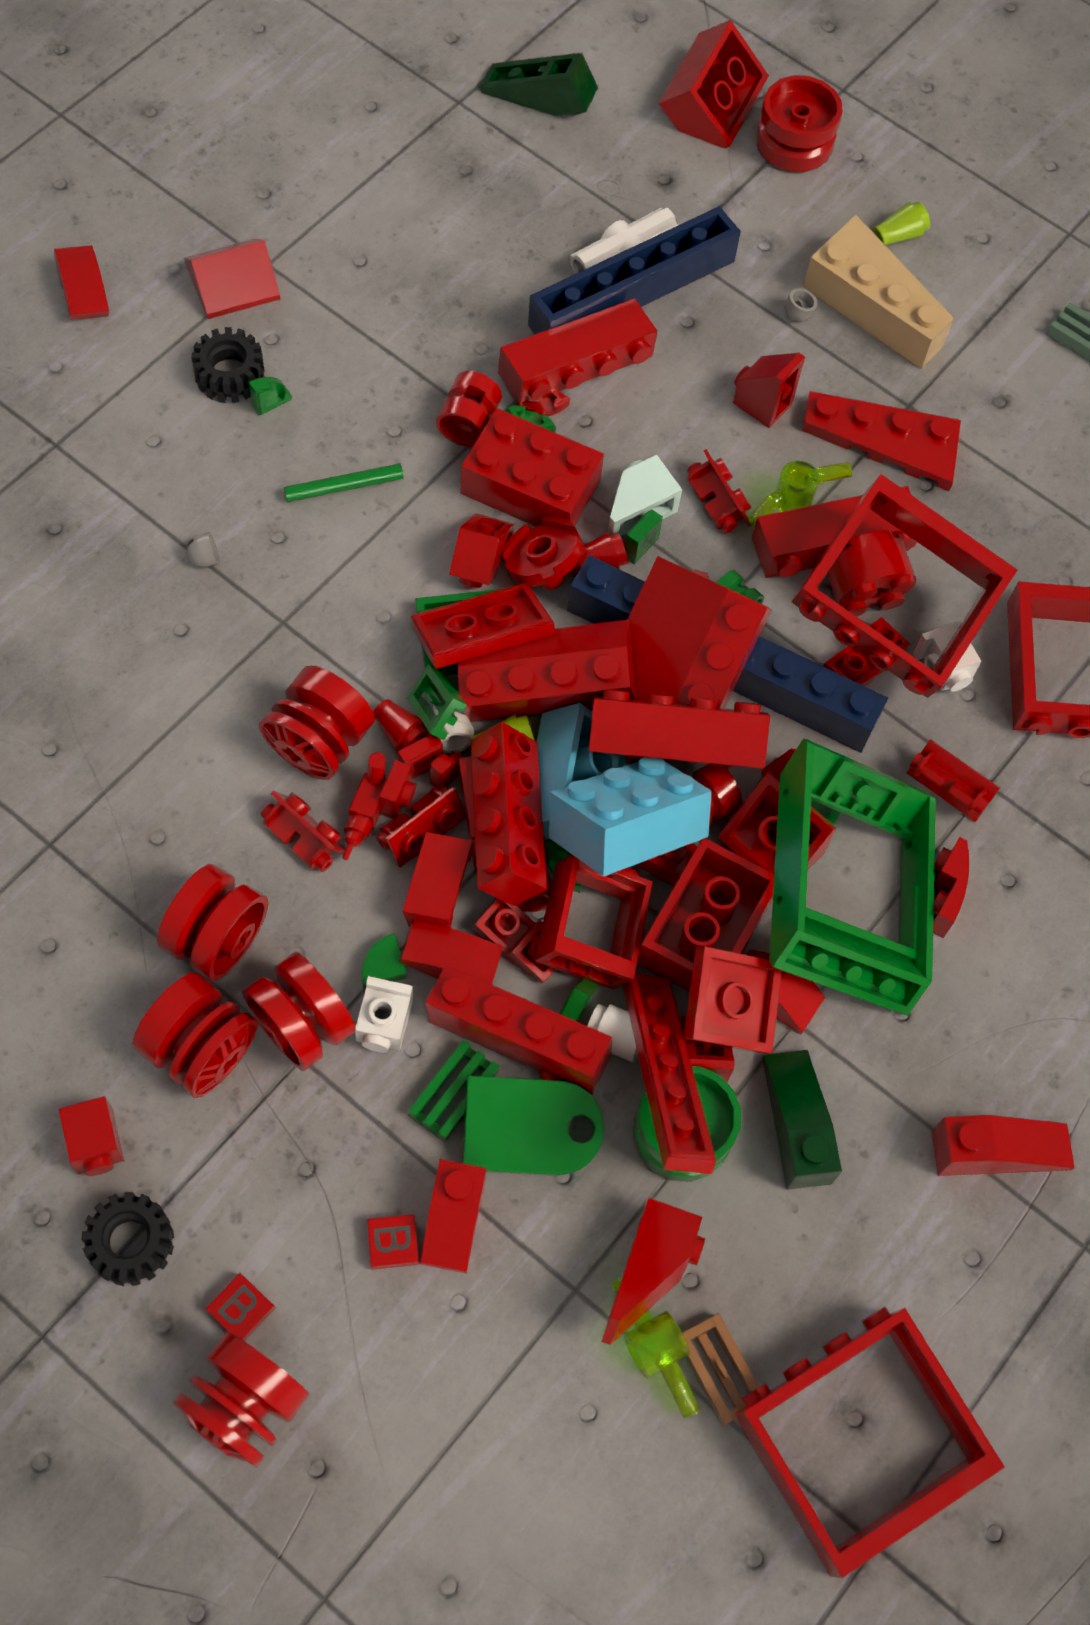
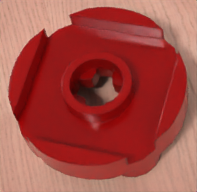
(559, 549)

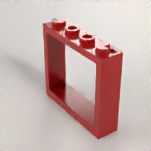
(942, 540)
(1042, 602)
(979, 1466)

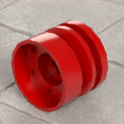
(317, 722)
(194, 1034)
(241, 1399)

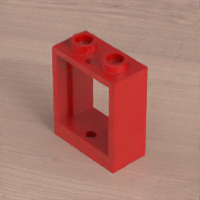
(581, 959)

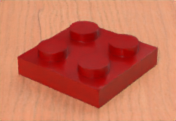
(733, 1000)

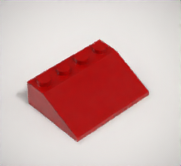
(691, 635)

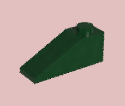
(545, 83)
(801, 1121)

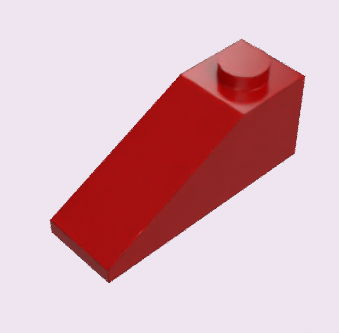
(1000, 1145)
(656, 1263)

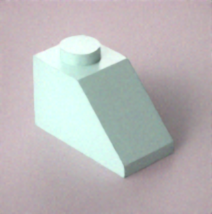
(642, 488)

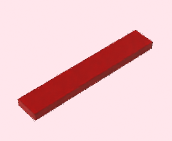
(668, 1076)

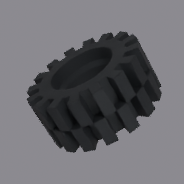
(226, 347)
(108, 1218)

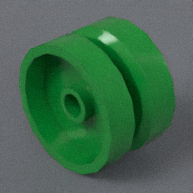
(722, 1119)

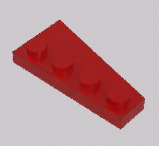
(905, 437)

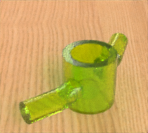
(798, 486)
(657, 1347)

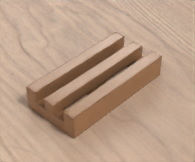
(702, 1375)

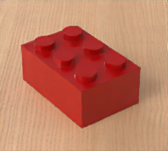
(530, 471)
(711, 906)

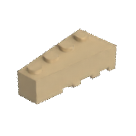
(878, 293)

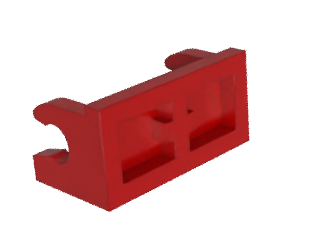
(437, 879)

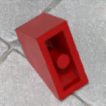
(768, 386)
(480, 550)
(453, 1216)

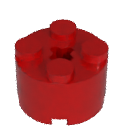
(872, 572)

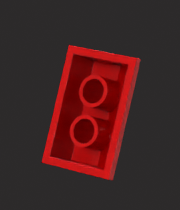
(714, 86)

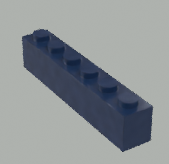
(640, 272)

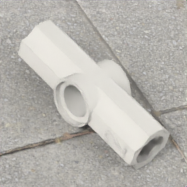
(621, 237)

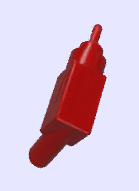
(365, 805)

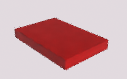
(482, 625)

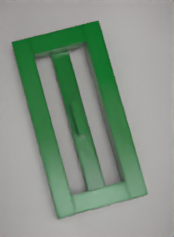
(434, 723)
(476, 1060)

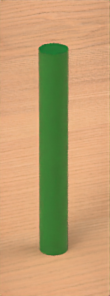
(343, 482)

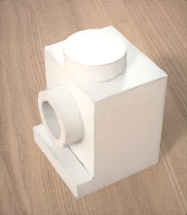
(931, 647)
(389, 997)

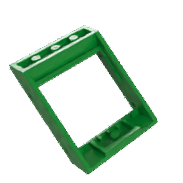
(828, 948)

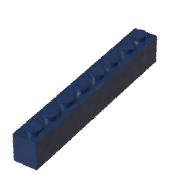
(771, 675)

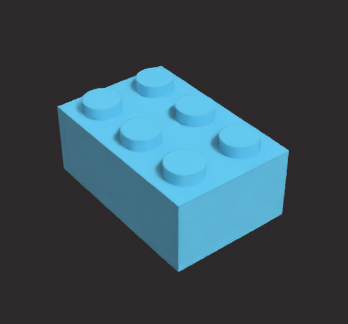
(629, 815)

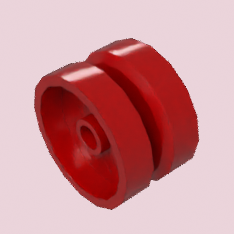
(799, 123)
(212, 922)
(299, 1011)

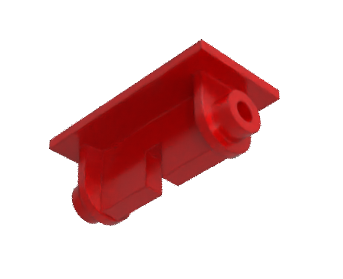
(712, 479)
(952, 780)
(433, 813)
(316, 839)

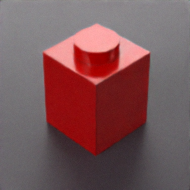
(91, 1136)

